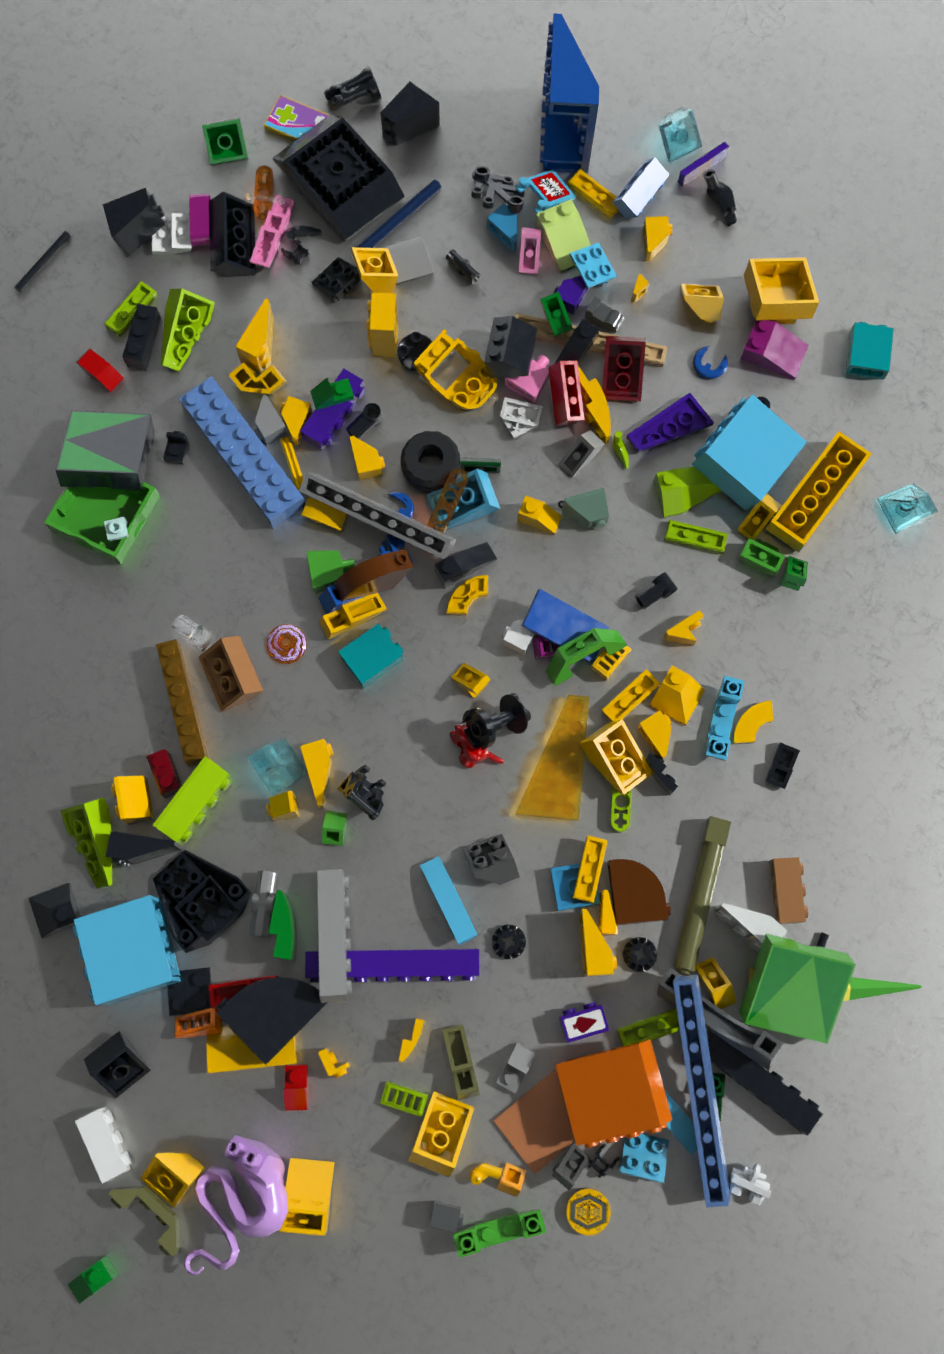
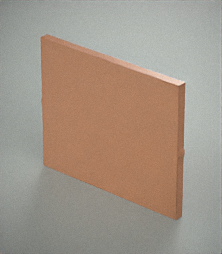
(538, 1123)

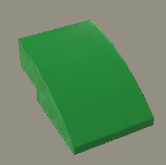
(283, 927)

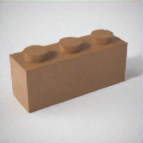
(788, 890)

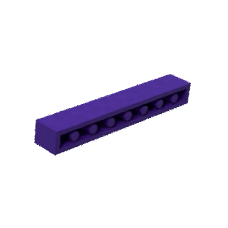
(404, 964)

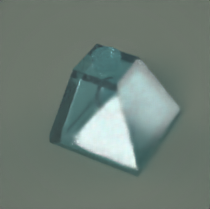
(679, 133)
(907, 507)

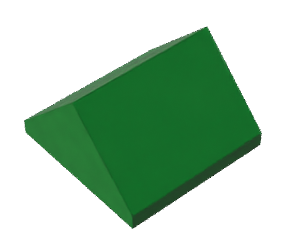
(225, 141)

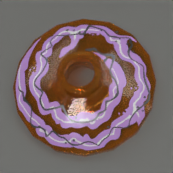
(286, 653)

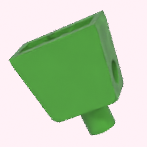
(326, 568)

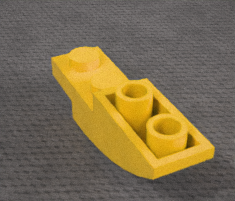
(596, 407)

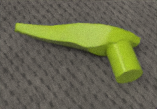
(621, 449)

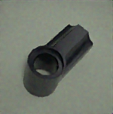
(363, 422)
(660, 588)

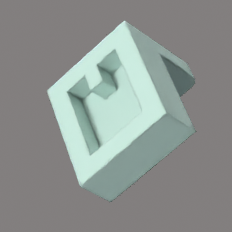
(116, 528)

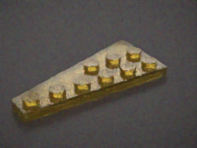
(558, 775)

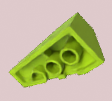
(183, 322)
(682, 489)

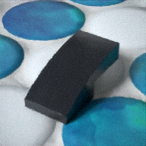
(782, 765)

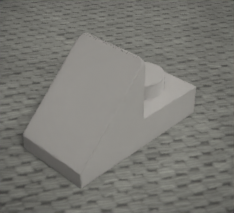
(516, 1068)

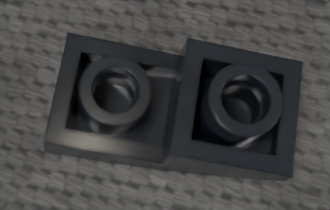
(657, 766)

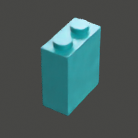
(869, 350)
(371, 655)

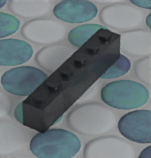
(764, 1085)

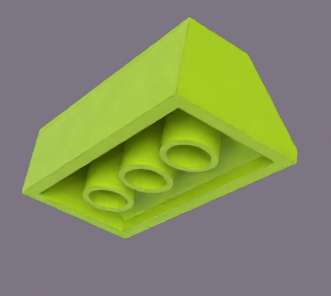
(193, 801)

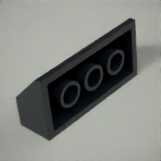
(231, 236)

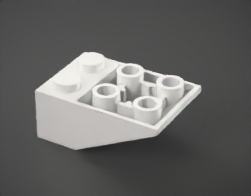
(749, 924)

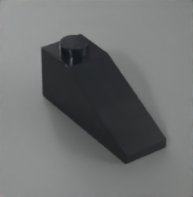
(579, 342)
(463, 564)

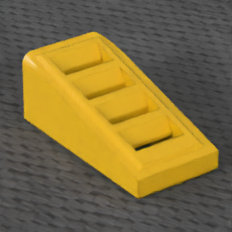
(602, 672)
(607, 920)

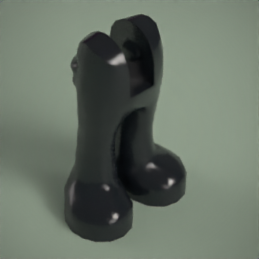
(340, 94)

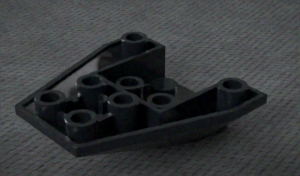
(199, 900)

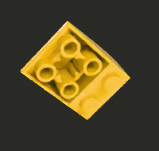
(308, 1196)

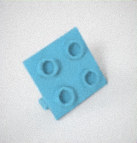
(593, 265)
(645, 1157)

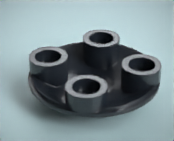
(411, 348)

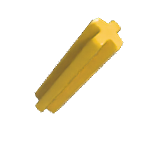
(292, 462)

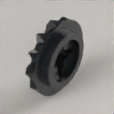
(499, 945)
(631, 959)

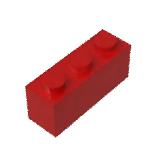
(566, 393)

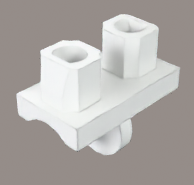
(751, 1180)

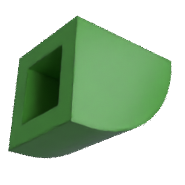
(334, 828)

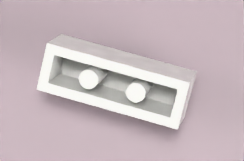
(104, 1144)

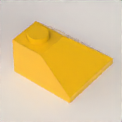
(376, 268)
(704, 300)
(677, 695)
(172, 1175)

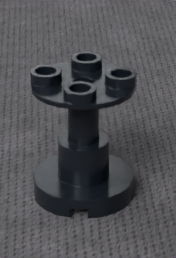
(483, 726)

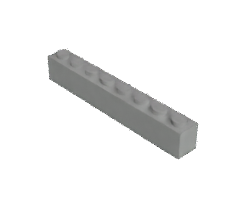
(377, 515)

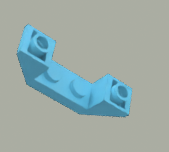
(722, 718)

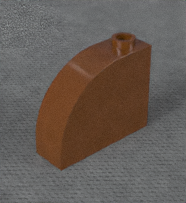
(374, 575)
(636, 893)

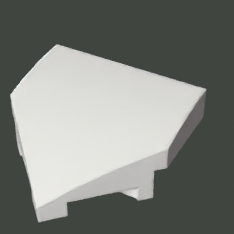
(520, 416)

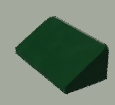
(488, 465)

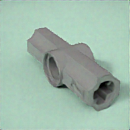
(263, 903)

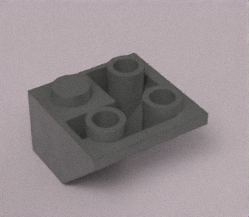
(492, 860)

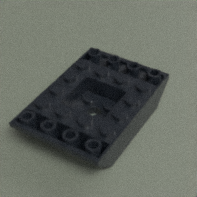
(345, 197)

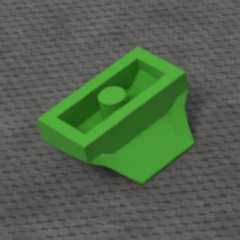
(762, 556)

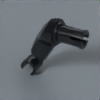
(721, 194)

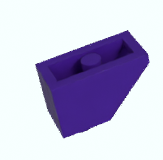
(572, 293)

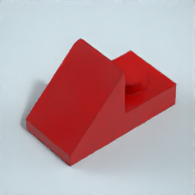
(296, 1087)

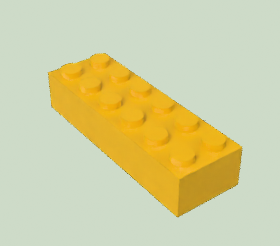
(818, 491)

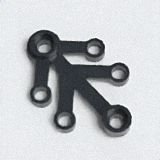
(483, 176)

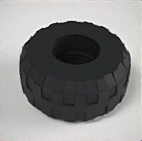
(429, 444)

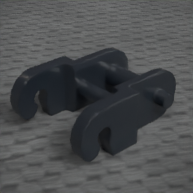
(289, 255)
(592, 1163)

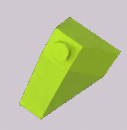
(91, 829)

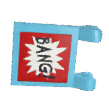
(548, 188)

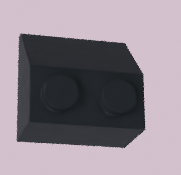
(116, 1065)

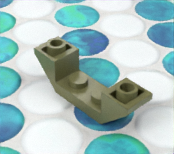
(170, 1240)

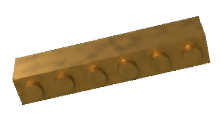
(182, 702)

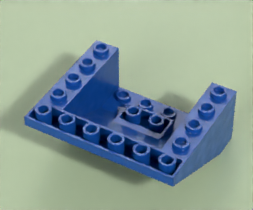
(569, 103)

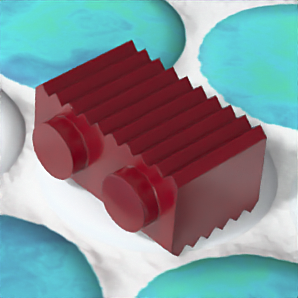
(164, 773)

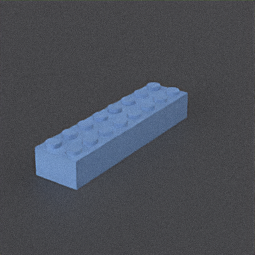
(242, 452)

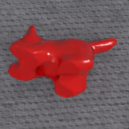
(469, 754)

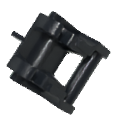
(363, 793)

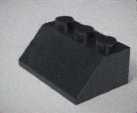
(510, 348)

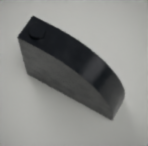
(270, 1013)

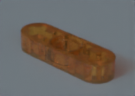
(260, 185)

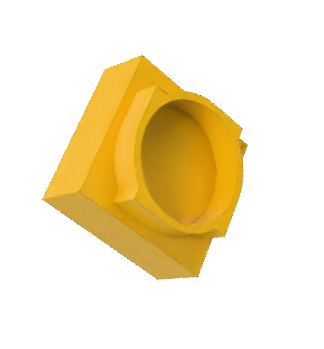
(780, 289)

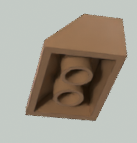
(230, 673)

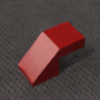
(100, 369)

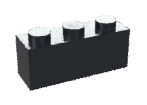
(141, 337)

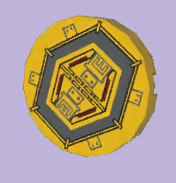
(588, 1211)

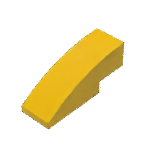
(352, 615)

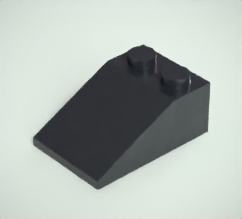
(135, 849)

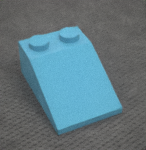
(475, 503)

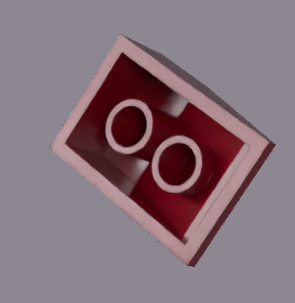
(623, 368)

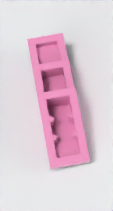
(272, 233)

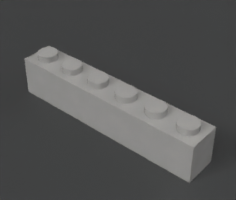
(332, 936)

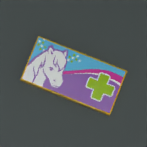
(292, 118)

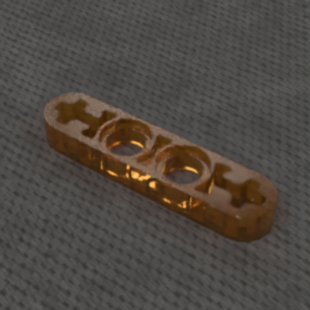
(442, 503)

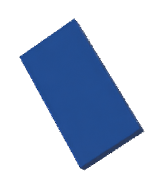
(559, 621)

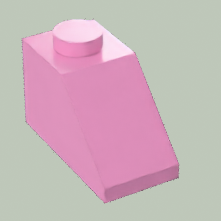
(529, 250)

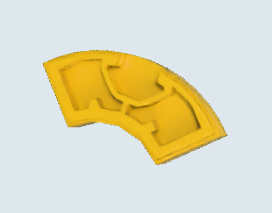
(467, 593)
(751, 721)

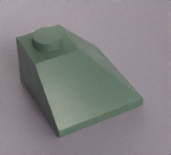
(587, 509)

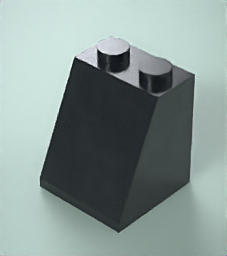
(409, 115)
(133, 219)

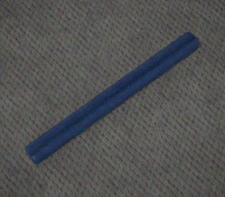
(401, 215)

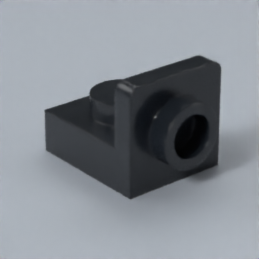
(176, 447)

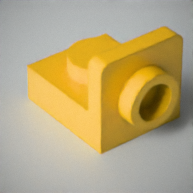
(329, 1061)

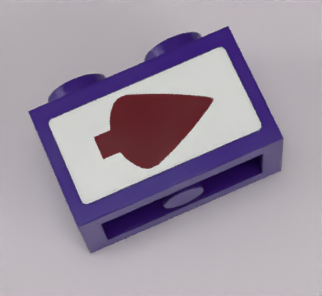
(583, 1023)

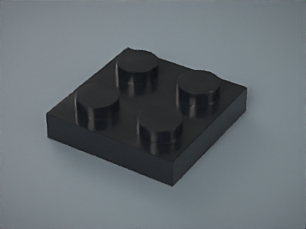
(191, 992)

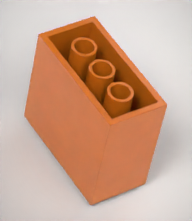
(614, 1094)

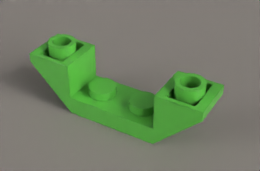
(580, 648)
(499, 1230)

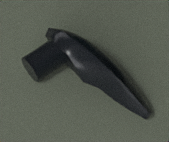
(301, 231)

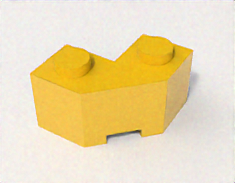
(266, 383)

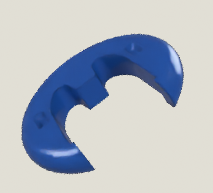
(705, 370)
(406, 500)

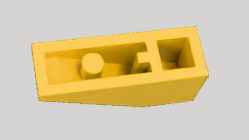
(318, 765)

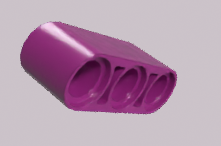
(199, 219)

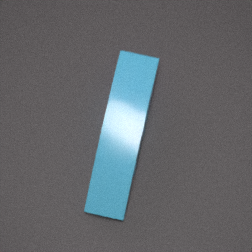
(448, 900)

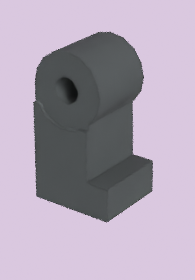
(603, 316)

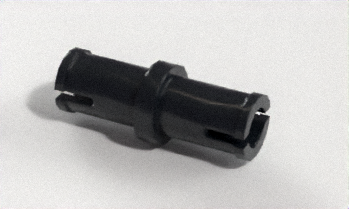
(463, 266)

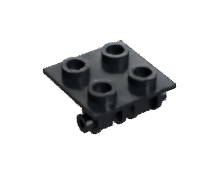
(337, 279)

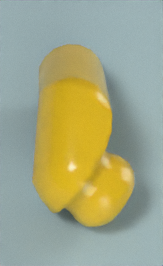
(483, 1171)

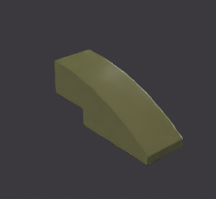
(460, 1062)

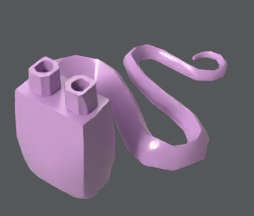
(264, 1175)

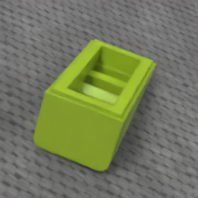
(423, 1099)

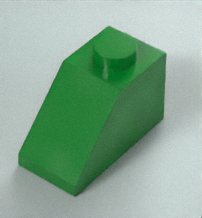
(93, 1279)

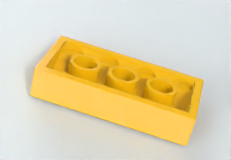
(229, 1053)

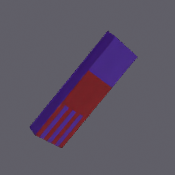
(703, 163)

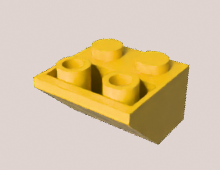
(132, 799)

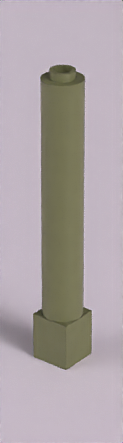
(693, 929)

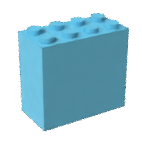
(748, 452)
(126, 950)

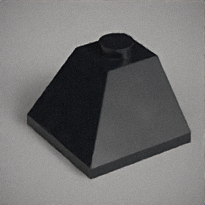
(55, 910)

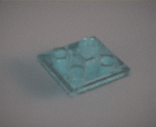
(277, 766)

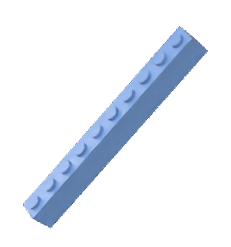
(702, 1091)

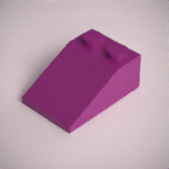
(774, 348)

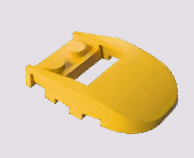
(471, 387)

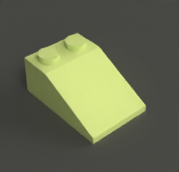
(562, 233)

